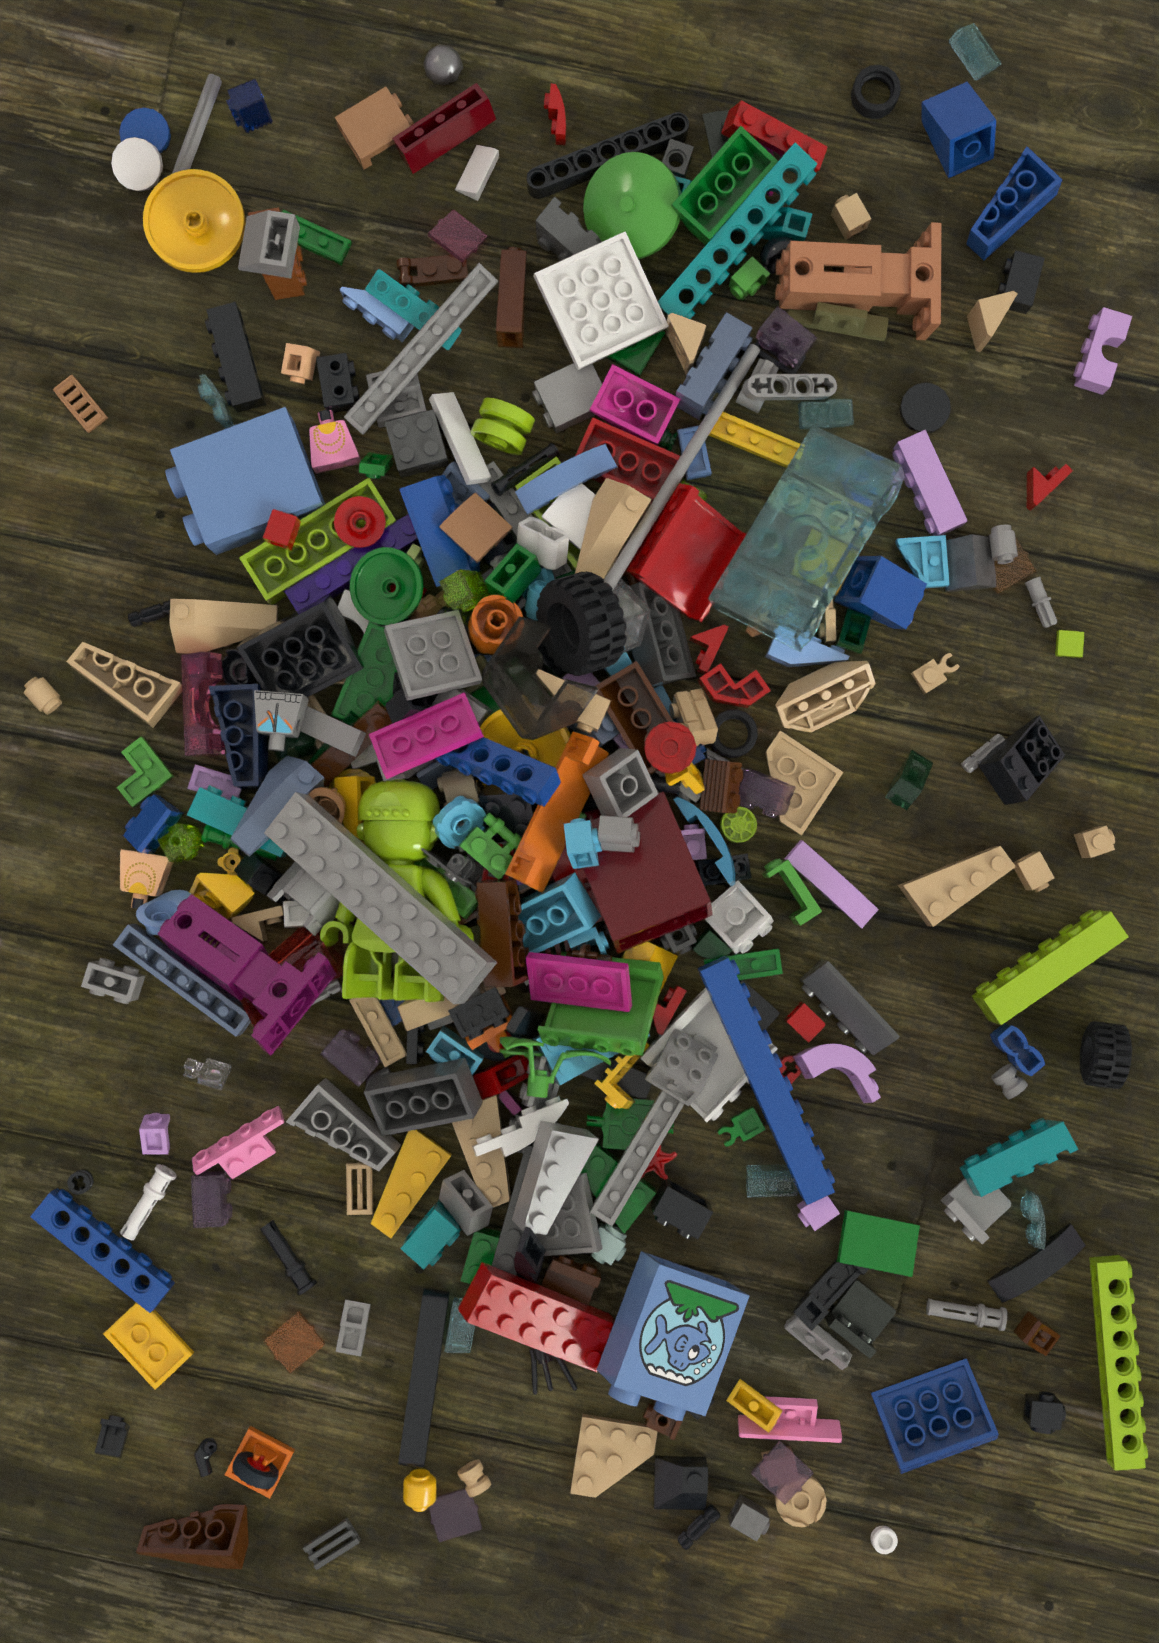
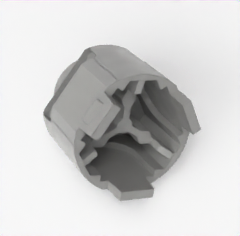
(302, 887)

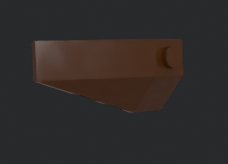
(206, 1538)

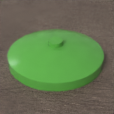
(633, 197)

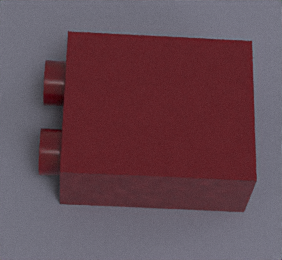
(652, 888)

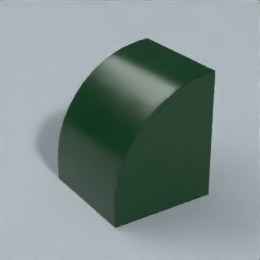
(710, 946)

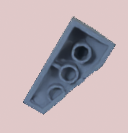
(276, 790)

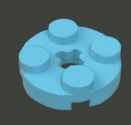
(451, 814)

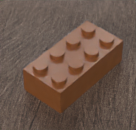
(287, 287)

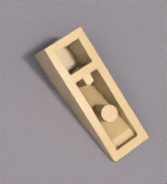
(592, 715)

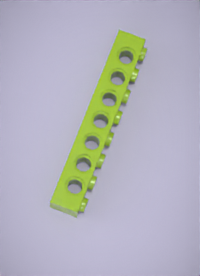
(1134, 1452)

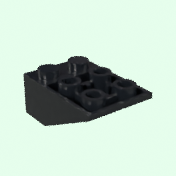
(1022, 762)

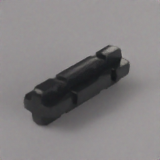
(149, 614)
(698, 1527)

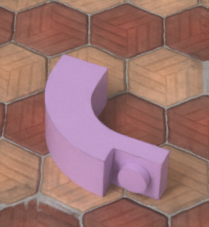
(844, 1058)

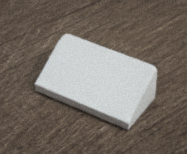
(478, 171)

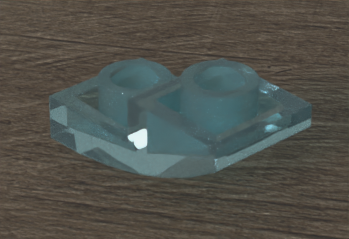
(213, 397)
(826, 414)
(1033, 1211)

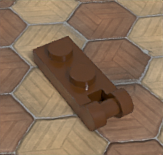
(431, 270)

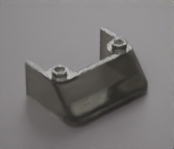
(520, 695)

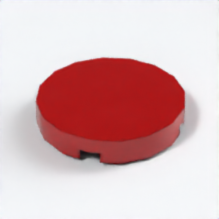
(670, 747)

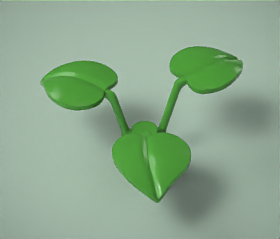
(538, 1079)

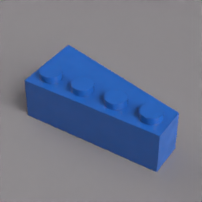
(1016, 201)

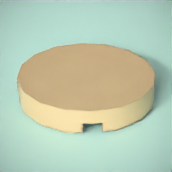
(805, 1505)

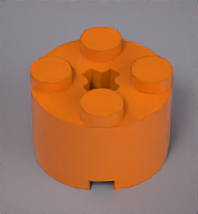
(492, 610)

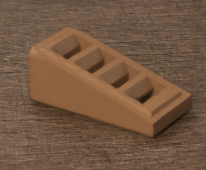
(65, 388)

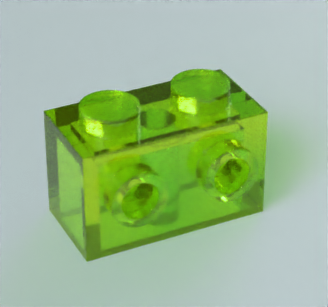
(464, 589)

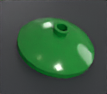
(372, 583)

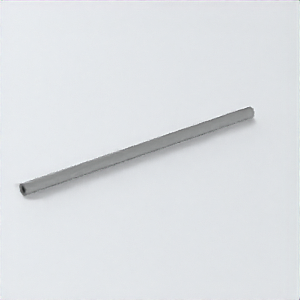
(681, 466)

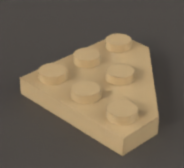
(807, 772)
(608, 1452)

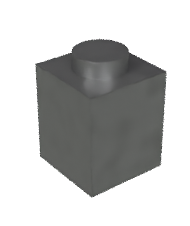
(749, 1518)

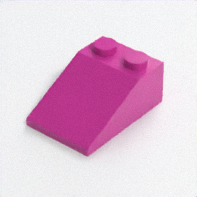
(634, 405)

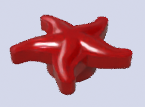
(658, 1161)

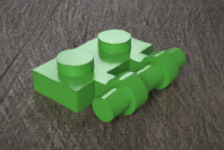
(486, 850)

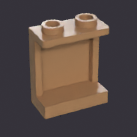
(372, 125)

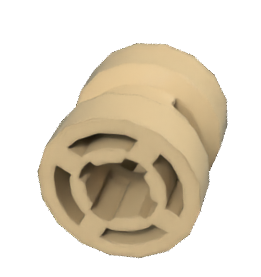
(474, 1478)

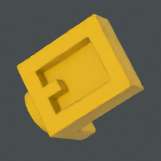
(689, 777)

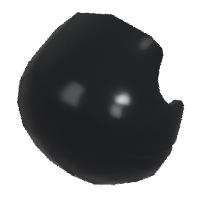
(772, 251)
(235, 669)

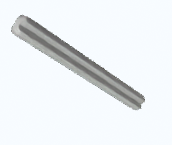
(198, 123)

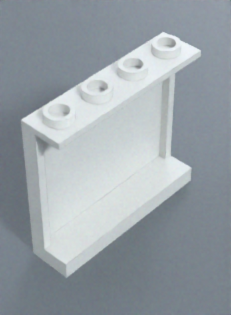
(727, 1073)

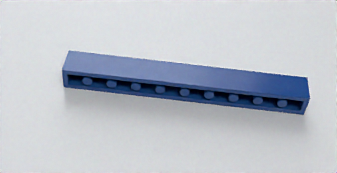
(766, 1080)

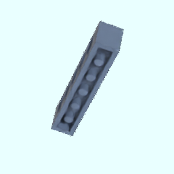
(183, 978)

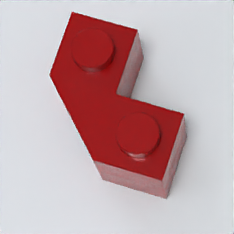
(723, 690)

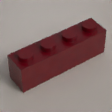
(444, 128)

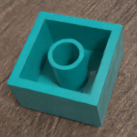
(430, 1236)

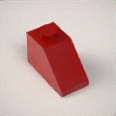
(501, 1076)

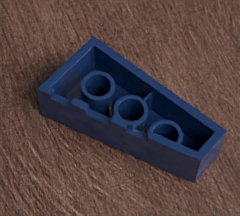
(244, 745)

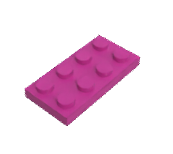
(425, 735)
(579, 981)

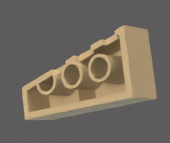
(134, 687)
(951, 886)
(491, 1168)

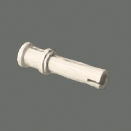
(152, 1193)

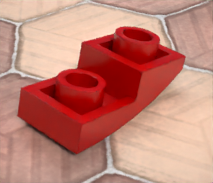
(556, 112)

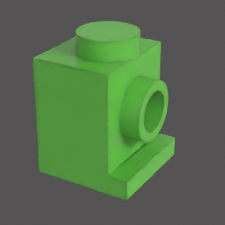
(748, 279)

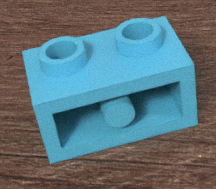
(582, 843)
(450, 1046)

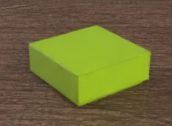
(1069, 644)

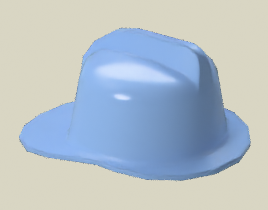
(160, 909)

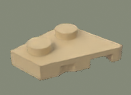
(827, 628)

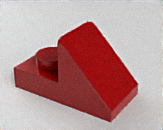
(1039, 486)
(711, 641)
(664, 1014)

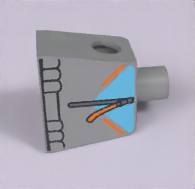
(279, 716)

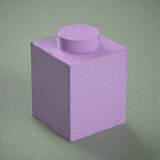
(817, 1213)

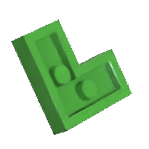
(149, 775)

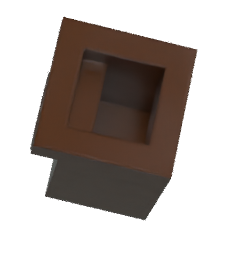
(669, 1428)

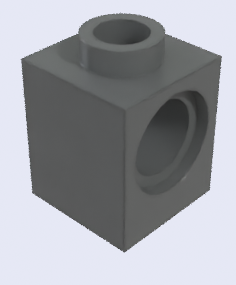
(681, 153)

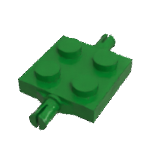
(621, 1124)

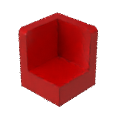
(282, 529)
(804, 1022)

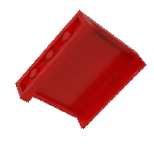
(686, 552)

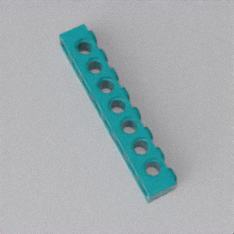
(793, 160)

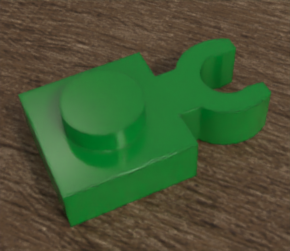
(746, 1125)

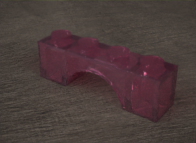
(201, 734)

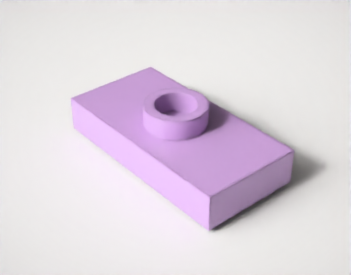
(204, 777)

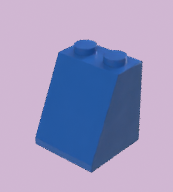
(959, 129)
(881, 591)

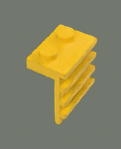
(615, 1094)

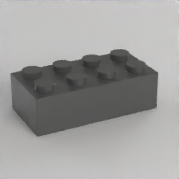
(423, 1097)

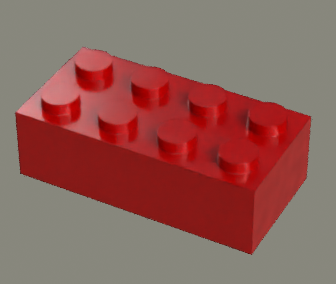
(637, 460)

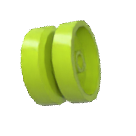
(502, 426)

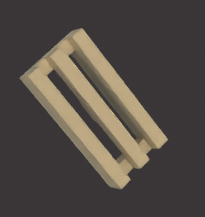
(349, 1184)

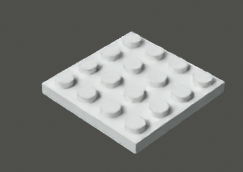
(601, 300)

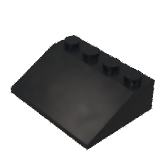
(303, 651)

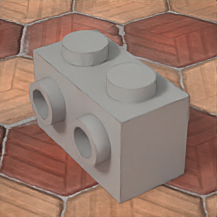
(111, 980)

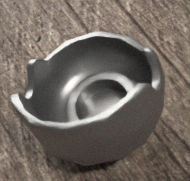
(443, 64)

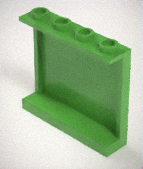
(605, 1028)

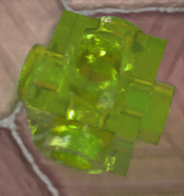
(181, 842)

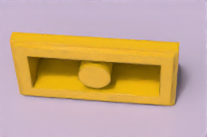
(754, 1405)

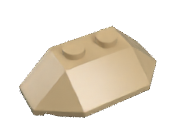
(825, 695)

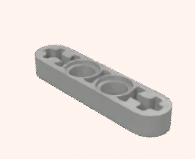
(789, 383)

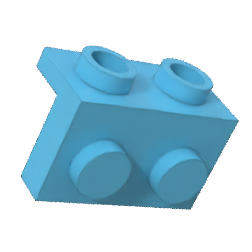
(589, 937)

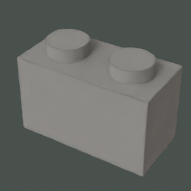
(465, 1202)

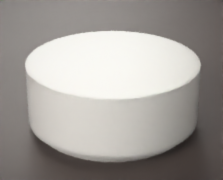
(884, 1539)

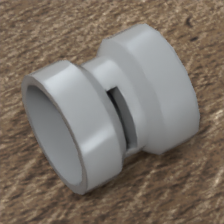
(1011, 1083)

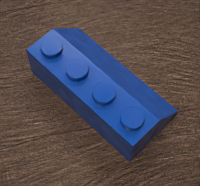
(429, 506)

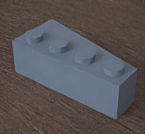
(713, 365)

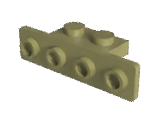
(843, 321)

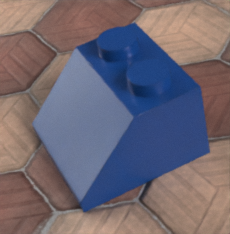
(151, 824)

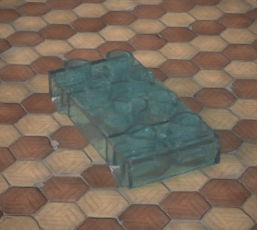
(807, 537)

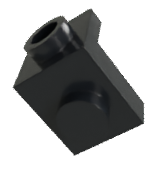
(112, 1437)

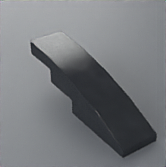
(529, 1256)

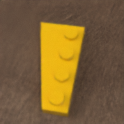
(411, 1176)

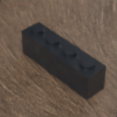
(235, 357)

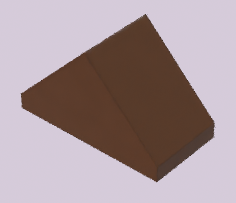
(1036, 1334)

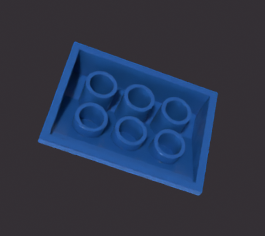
(934, 1416)

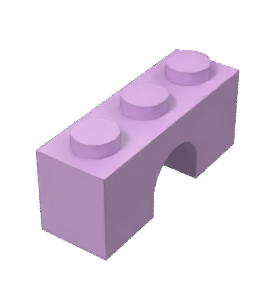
(1095, 371)

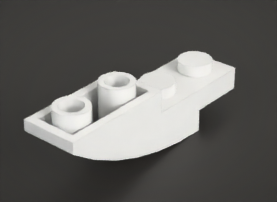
(516, 1139)

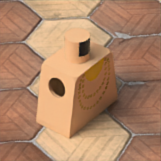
(143, 875)

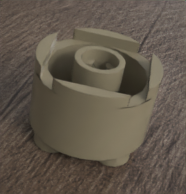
(456, 784)

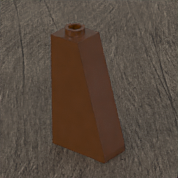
(511, 298)

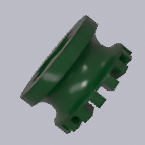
(667, 439)

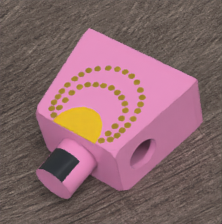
(331, 444)

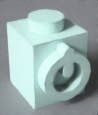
(612, 1244)

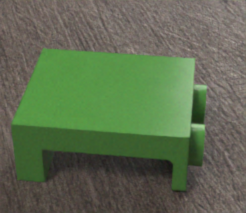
(808, 905)

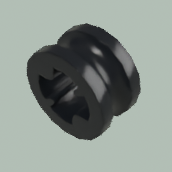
(72, 1183)

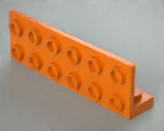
(545, 833)

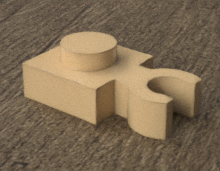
(932, 675)

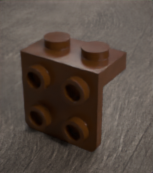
(571, 1278)

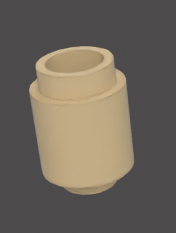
(42, 695)

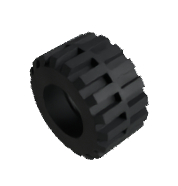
(1105, 1055)

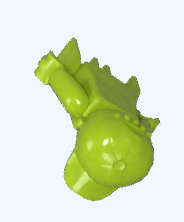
(395, 828)

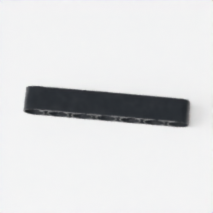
(593, 154)
(423, 1378)

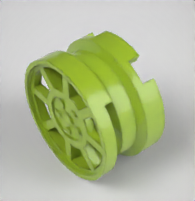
(738, 826)

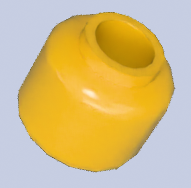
(419, 1490)

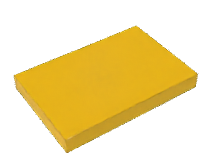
(148, 1344)

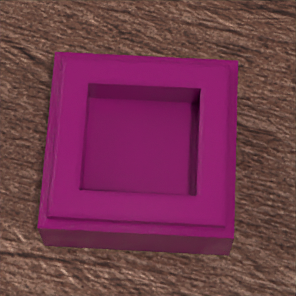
(510, 1101)

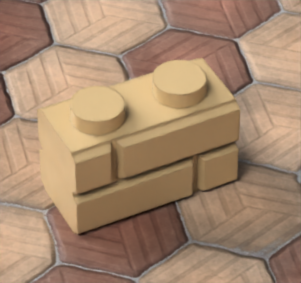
(695, 713)

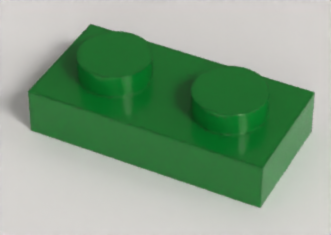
(375, 465)

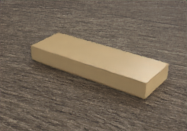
(379, 1029)

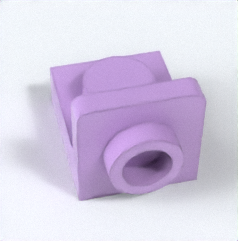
(695, 841)
(155, 1134)

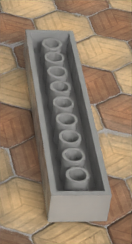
(380, 898)

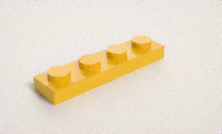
(754, 439)

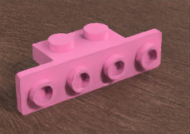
(242, 1148)
(795, 1423)

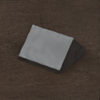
(970, 563)

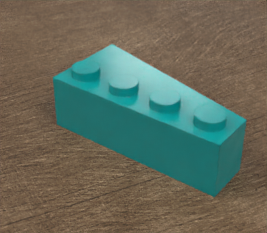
(1017, 1156)

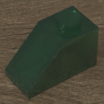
(909, 780)

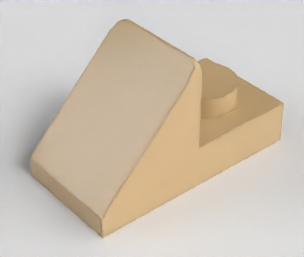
(254, 921)

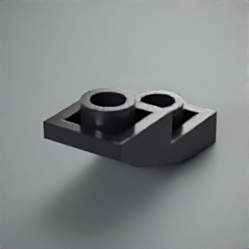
(712, 875)

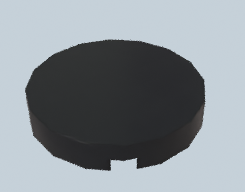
(925, 408)

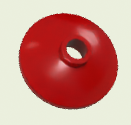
(358, 509)

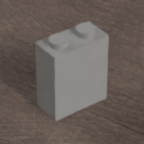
(567, 396)

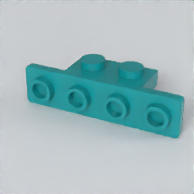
(405, 302)

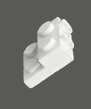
(739, 918)

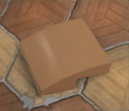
(475, 527)

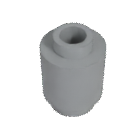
(1003, 544)

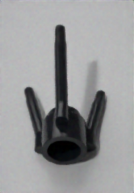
(543, 1358)

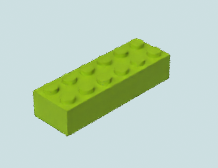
(314, 547)
(1049, 966)

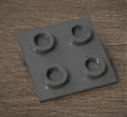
(458, 869)

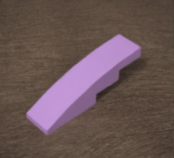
(831, 884)

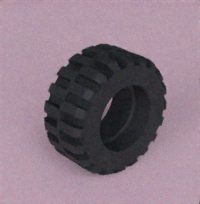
(584, 623)

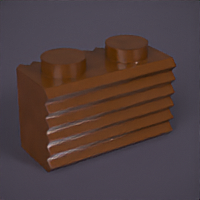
(721, 786)

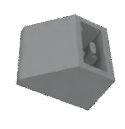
(269, 243)

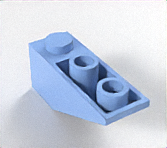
(376, 312)
(812, 654)

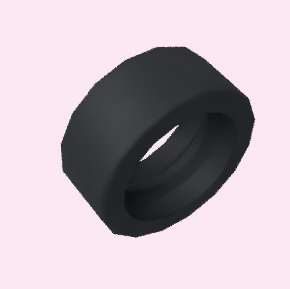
(879, 73)
(752, 733)

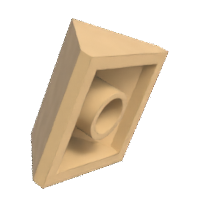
(987, 316)
(686, 339)

